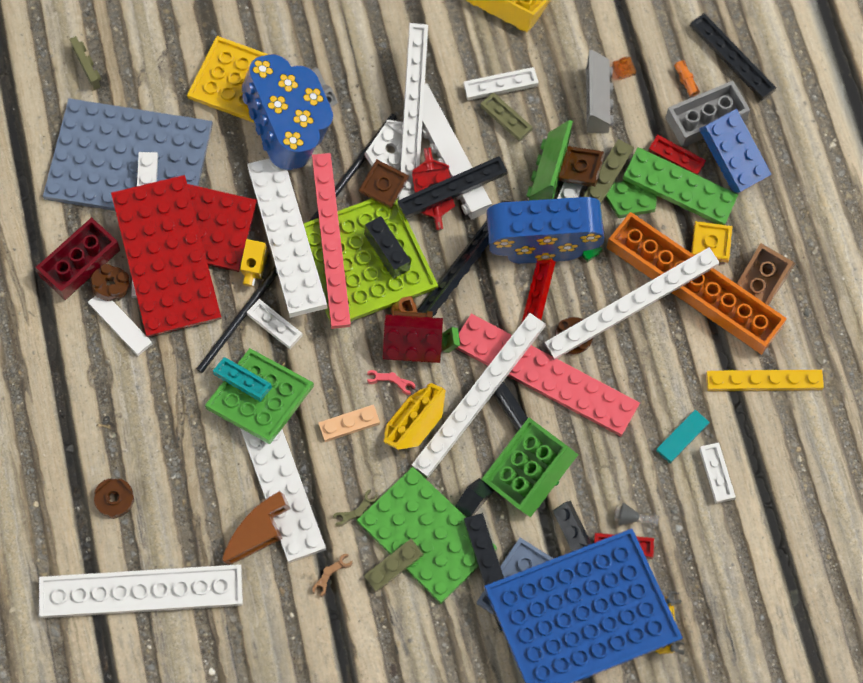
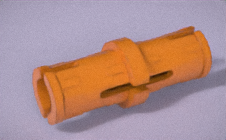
(686, 78)

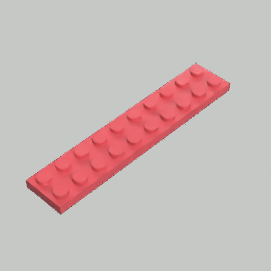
(551, 377)

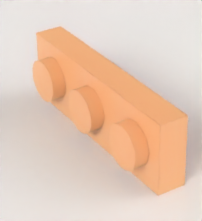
(349, 423)

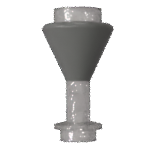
(626, 515)

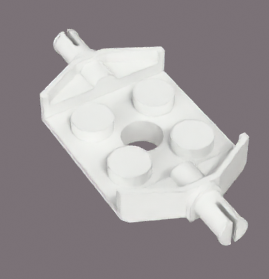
(388, 136)

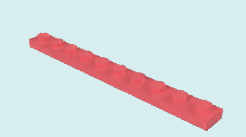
(331, 241)

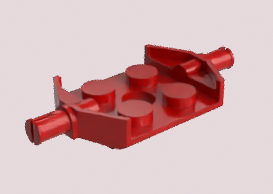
(432, 173)

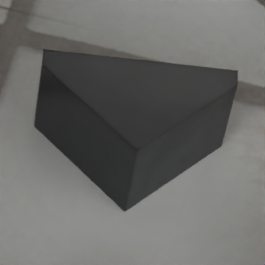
(474, 497)

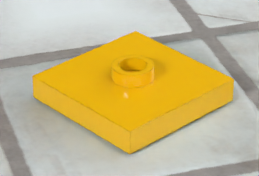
(713, 236)

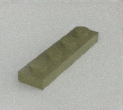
(610, 170)

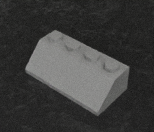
(598, 93)

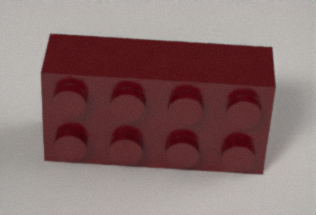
(78, 258)

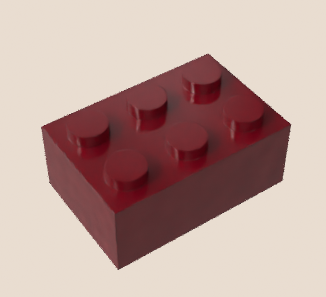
(412, 338)

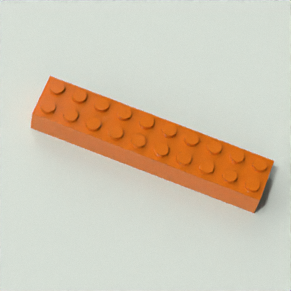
(709, 294)

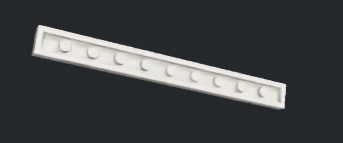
(413, 103)
(631, 303)
(478, 395)

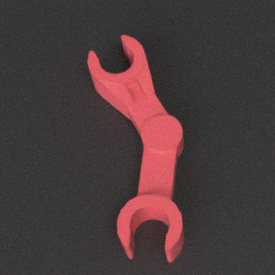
(392, 377)

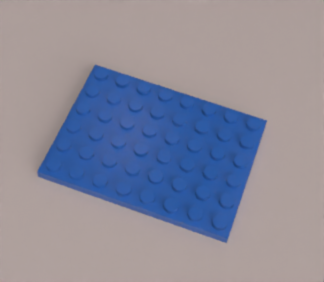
(583, 612)

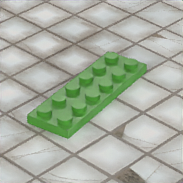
(680, 186)

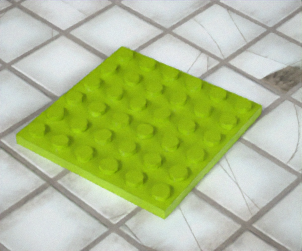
(366, 277)

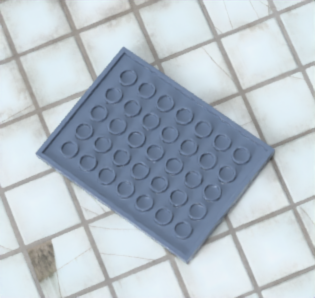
(102, 147)

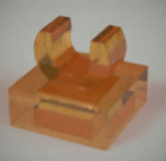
(624, 68)

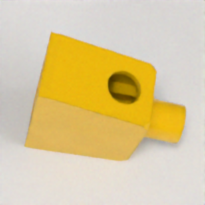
(254, 255)

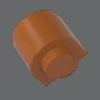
(405, 304)

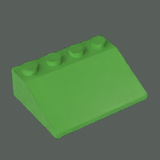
(550, 163)
(529, 467)

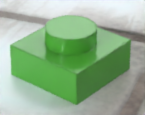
(450, 339)

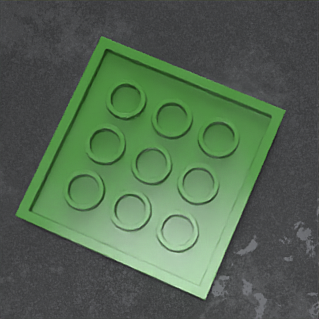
(271, 414)

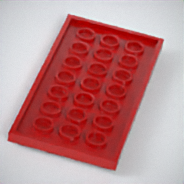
(166, 256)

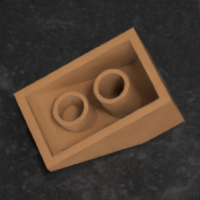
(765, 273)

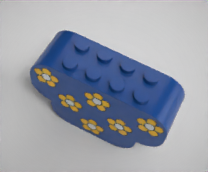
(287, 109)
(545, 229)

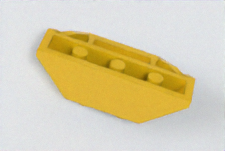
(415, 418)

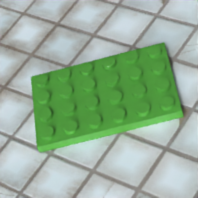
(422, 513)

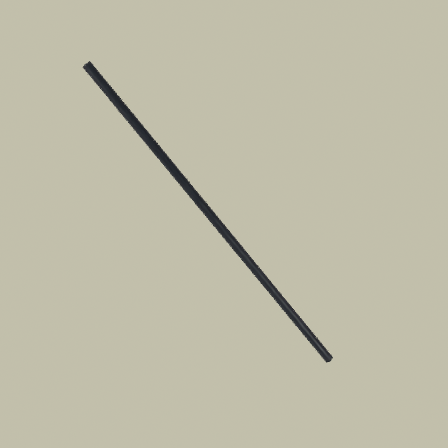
(271, 276)

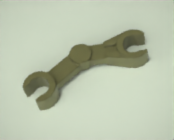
(347, 516)

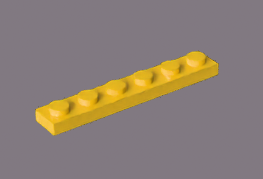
(764, 380)

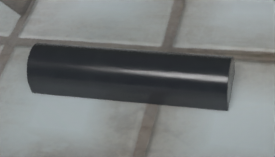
(510, 406)

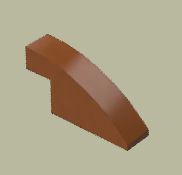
(257, 529)

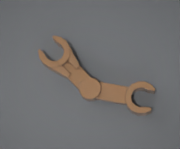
(328, 571)

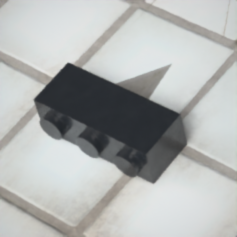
(387, 247)

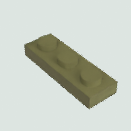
(86, 62)
(506, 116)
(394, 565)

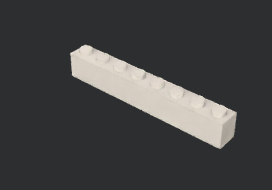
(449, 151)

